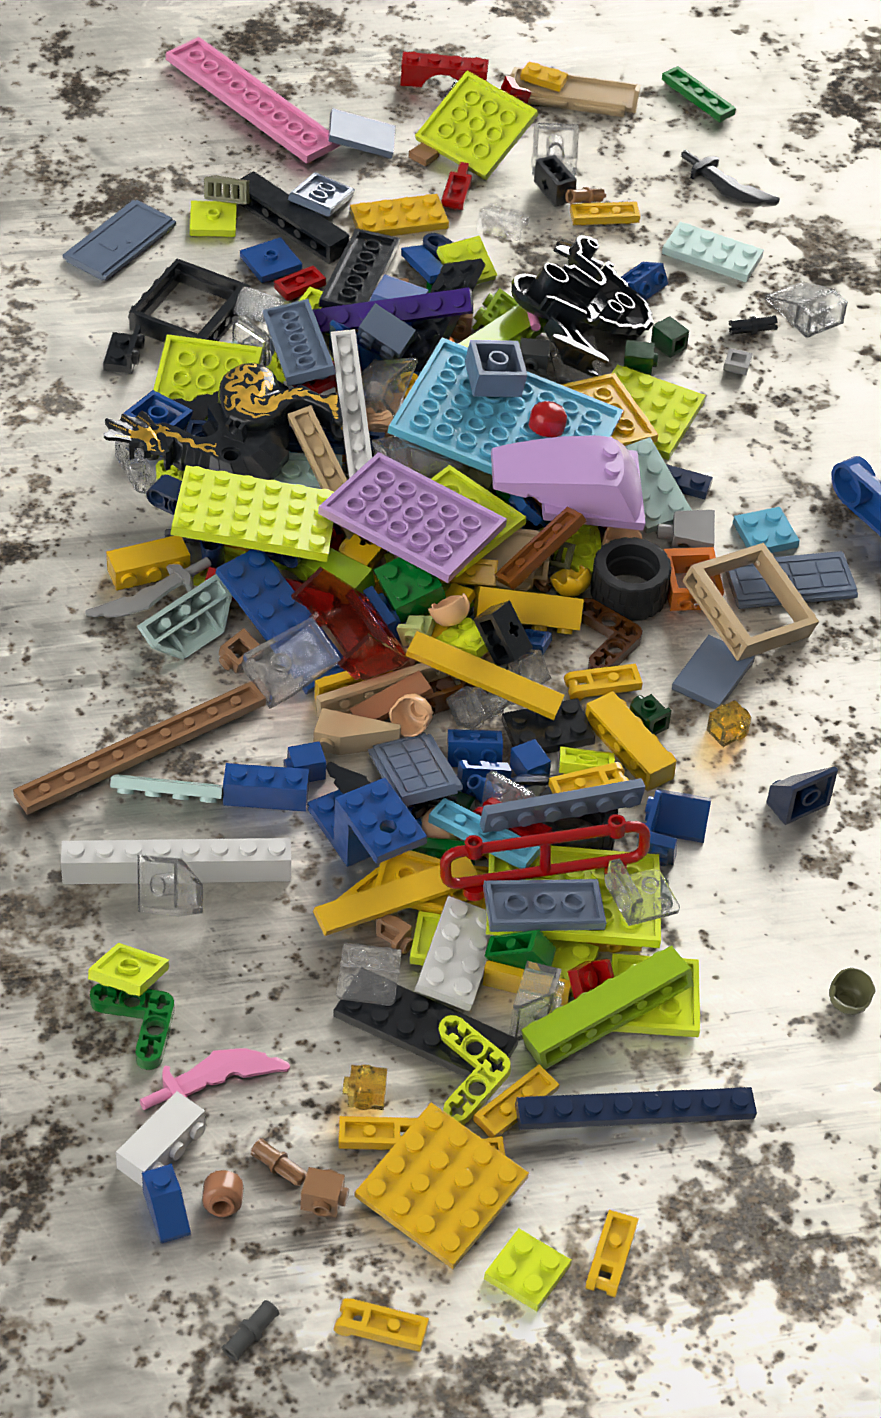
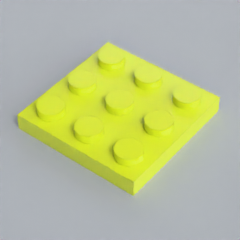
(675, 1016)

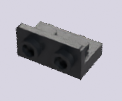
(124, 351)

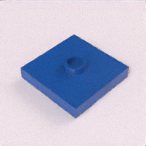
(271, 260)

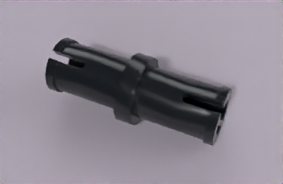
(753, 325)

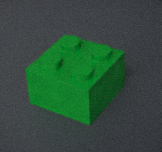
(408, 588)

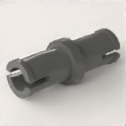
(250, 1330)

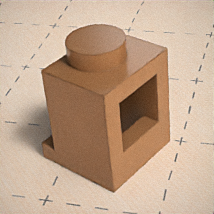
(238, 644)

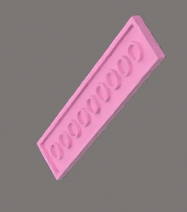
(252, 99)

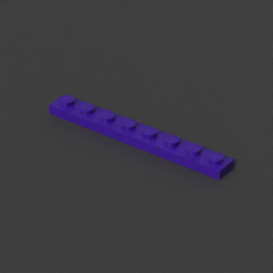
(405, 308)

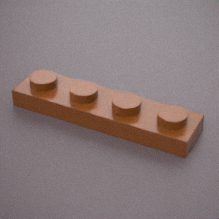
(540, 548)

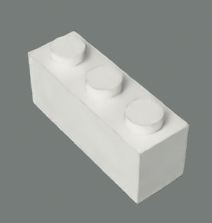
(161, 1137)

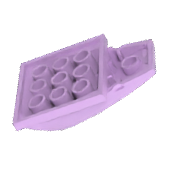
(578, 472)

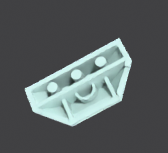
(189, 620)

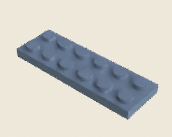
(298, 342)

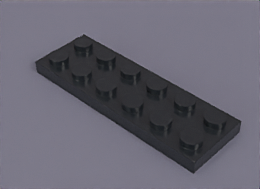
(359, 268)
(429, 332)
(415, 1027)

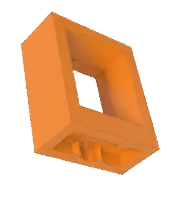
(681, 560)

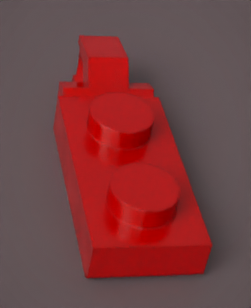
(457, 188)

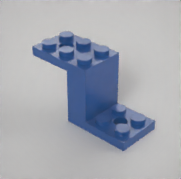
(367, 823)

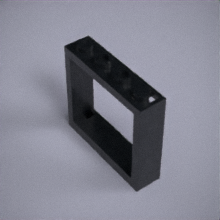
(198, 278)

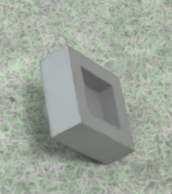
(737, 361)

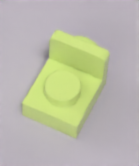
(415, 623)

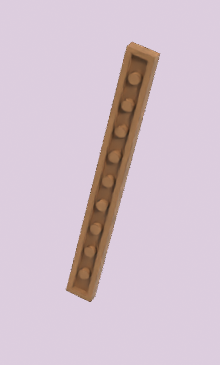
(138, 747)

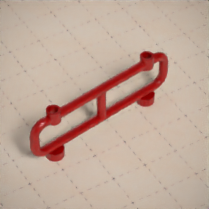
(475, 848)

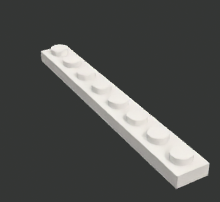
(351, 399)

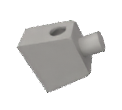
(689, 529)

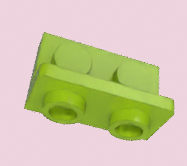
(495, 306)

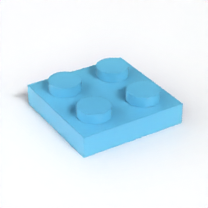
(766, 527)

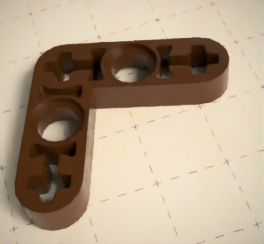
(623, 635)

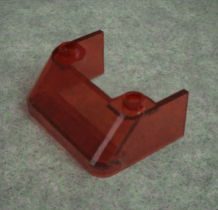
(354, 623)

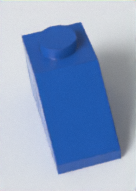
(165, 1203)

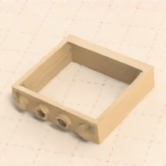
(724, 618)

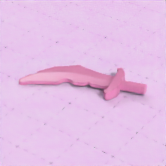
(214, 1071)

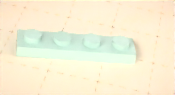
(155, 787)

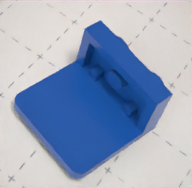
(659, 844)

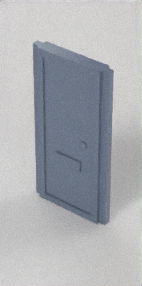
(119, 240)
(814, 576)
(415, 768)

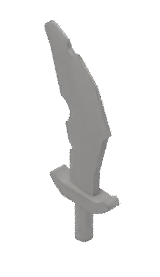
(150, 595)

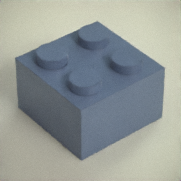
(385, 333)
(495, 368)

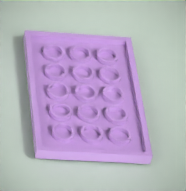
(412, 517)

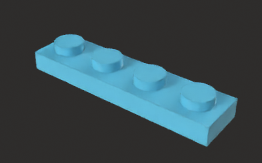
(465, 823)

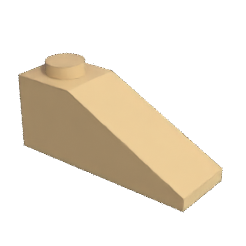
(349, 733)

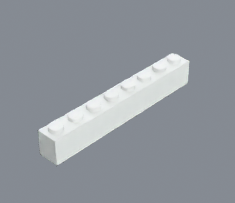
(208, 859)

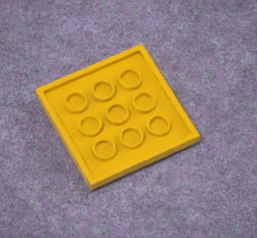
(441, 1185)

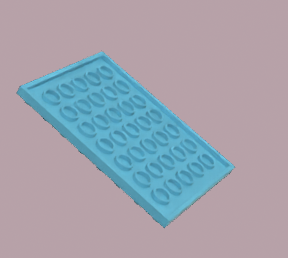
(465, 427)

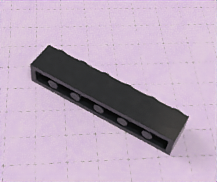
(294, 220)

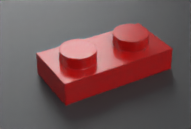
(299, 282)

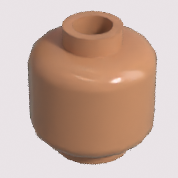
(222, 1193)

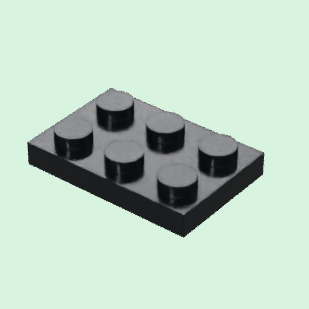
(567, 729)

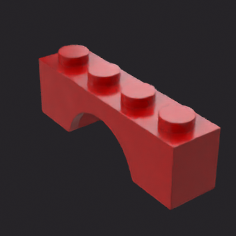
(419, 67)

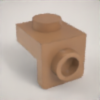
(395, 931)

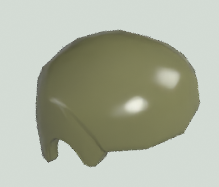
(851, 991)

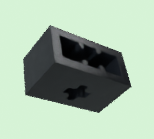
(553, 179)
(503, 633)

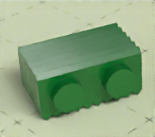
(520, 947)

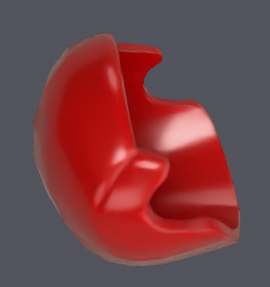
(548, 419)

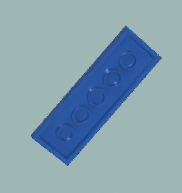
(267, 598)

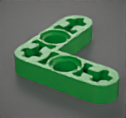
(151, 1017)

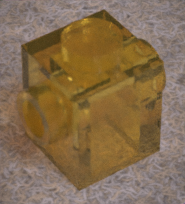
(729, 723)
(366, 1087)

